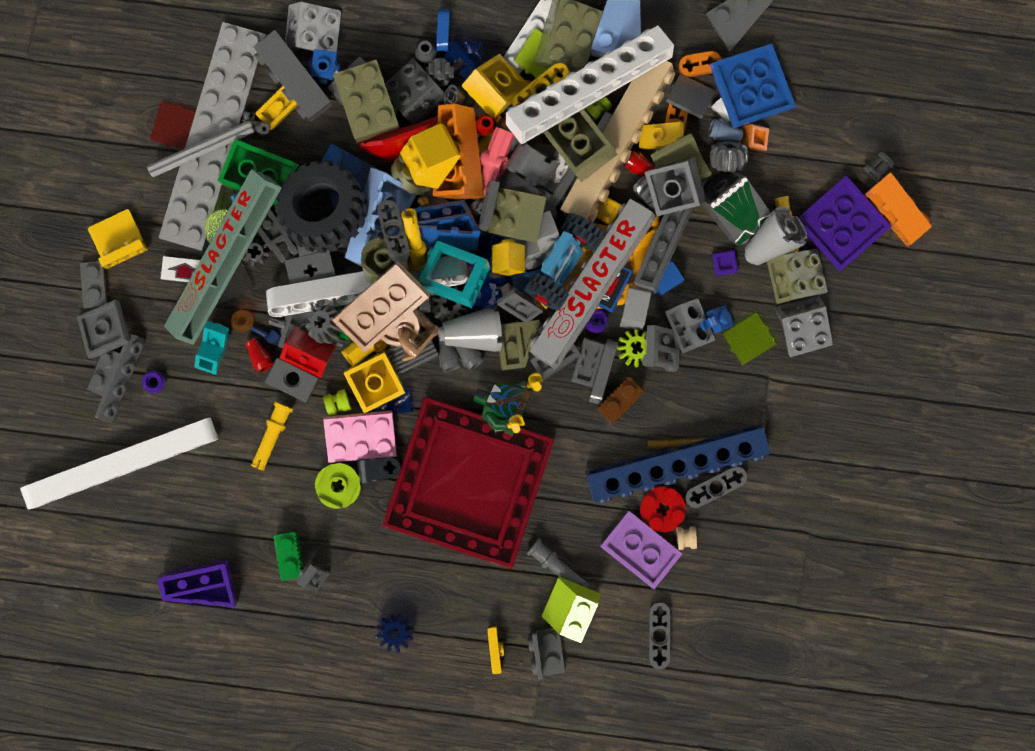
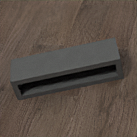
(292, 75)

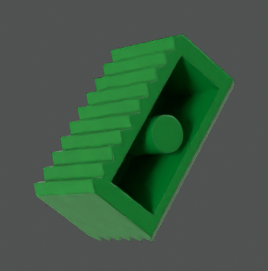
(288, 555)

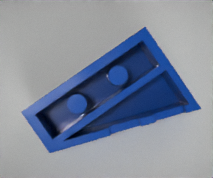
(447, 223)

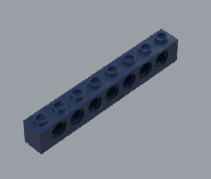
(665, 458)

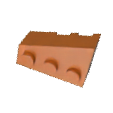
(898, 209)

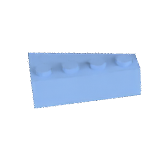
(378, 189)

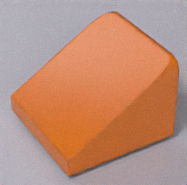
(755, 137)

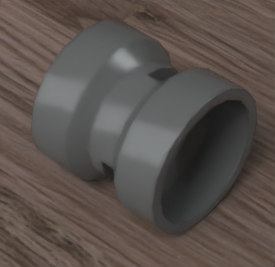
(458, 95)

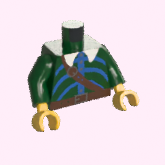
(507, 403)

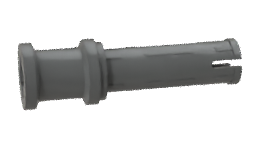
(549, 560)

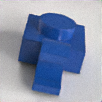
(718, 319)

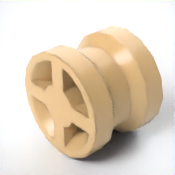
(686, 538)

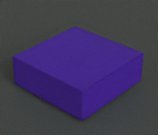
(724, 263)

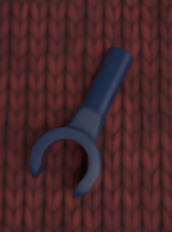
(272, 337)

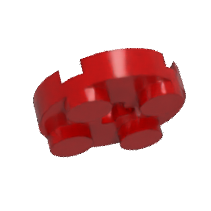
(657, 521)

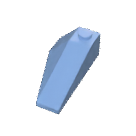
(617, 25)

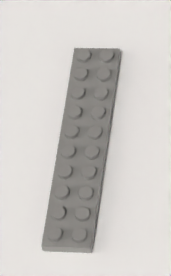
(218, 110)

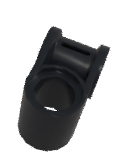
(375, 469)

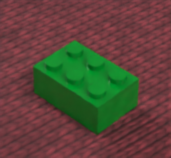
(245, 157)

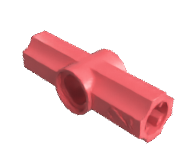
(494, 159)

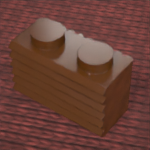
(620, 400)

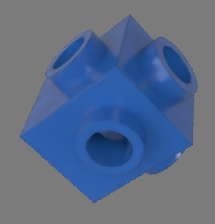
(323, 59)

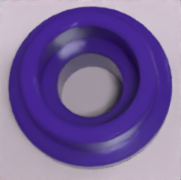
(147, 378)

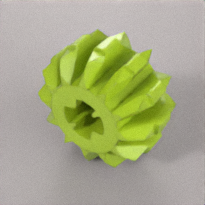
(628, 349)

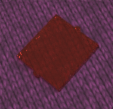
(172, 126)

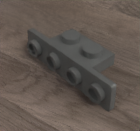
(113, 375)

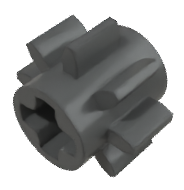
(440, 71)
(259, 258)

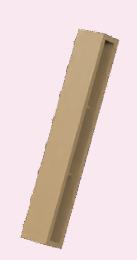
(621, 132)

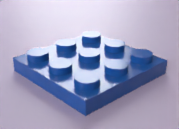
(752, 85)

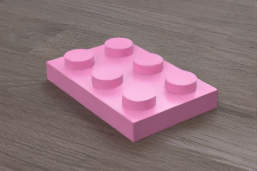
(360, 436)

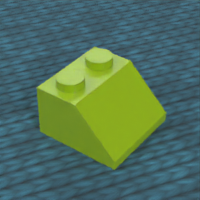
(571, 608)

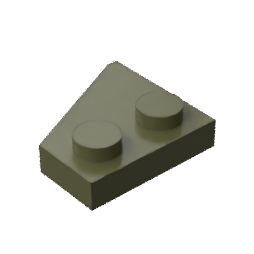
(516, 343)

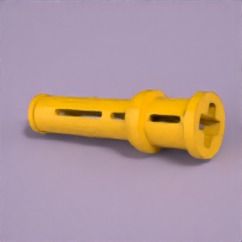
(416, 246)
(275, 425)

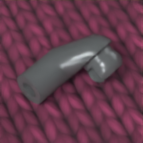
(258, 126)

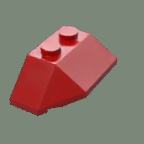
(389, 145)

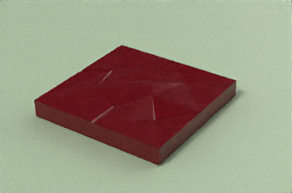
(467, 483)

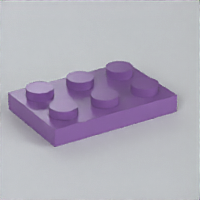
(641, 550)

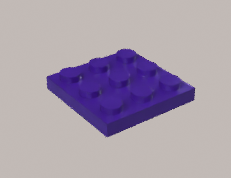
(843, 223)

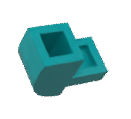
(212, 347)

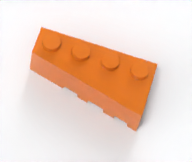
(465, 177)

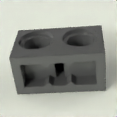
(686, 325)

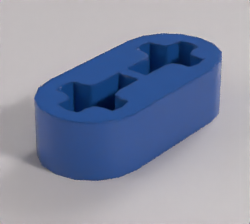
(443, 29)

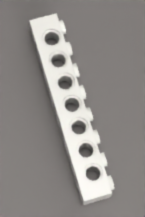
(584, 94)

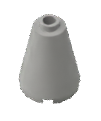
(776, 237)
(473, 331)

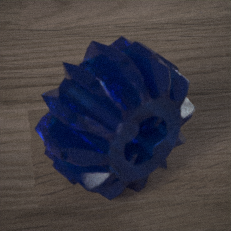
(389, 626)

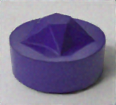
(597, 322)

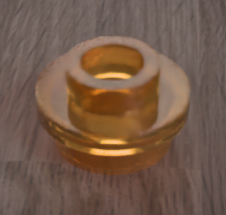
(235, 321)

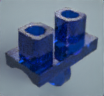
(459, 51)
(487, 297)

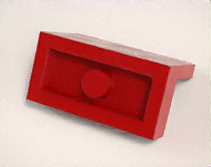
(306, 352)

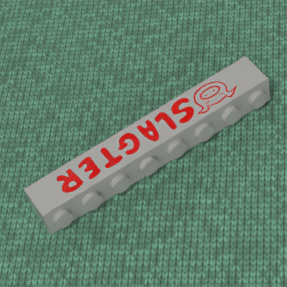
(592, 284)

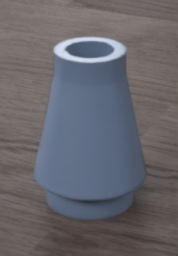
(724, 131)

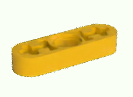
(542, 79)

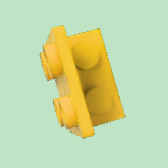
(117, 239)

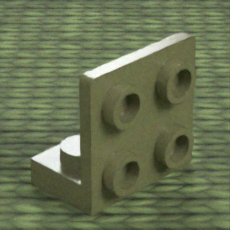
(681, 149)
(797, 275)

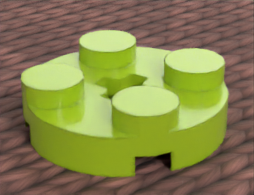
(326, 492)

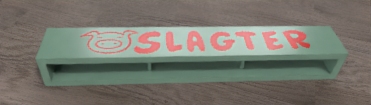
(222, 257)

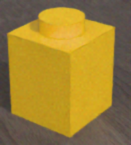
(508, 258)

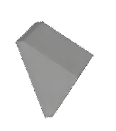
(635, 308)

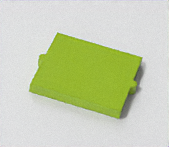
(527, 53)

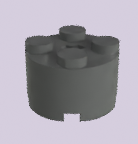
(533, 163)

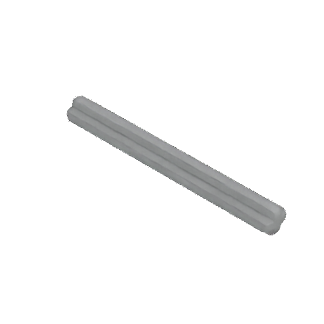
(200, 149)

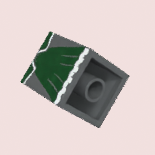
(735, 206)

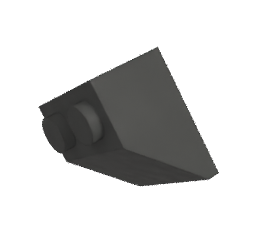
(675, 186)

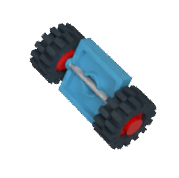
(562, 260)

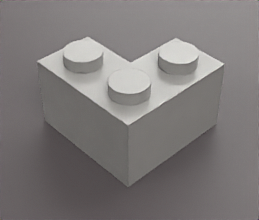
(537, 251)

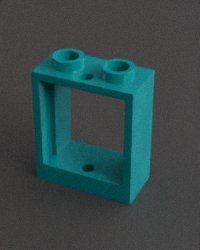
(473, 284)

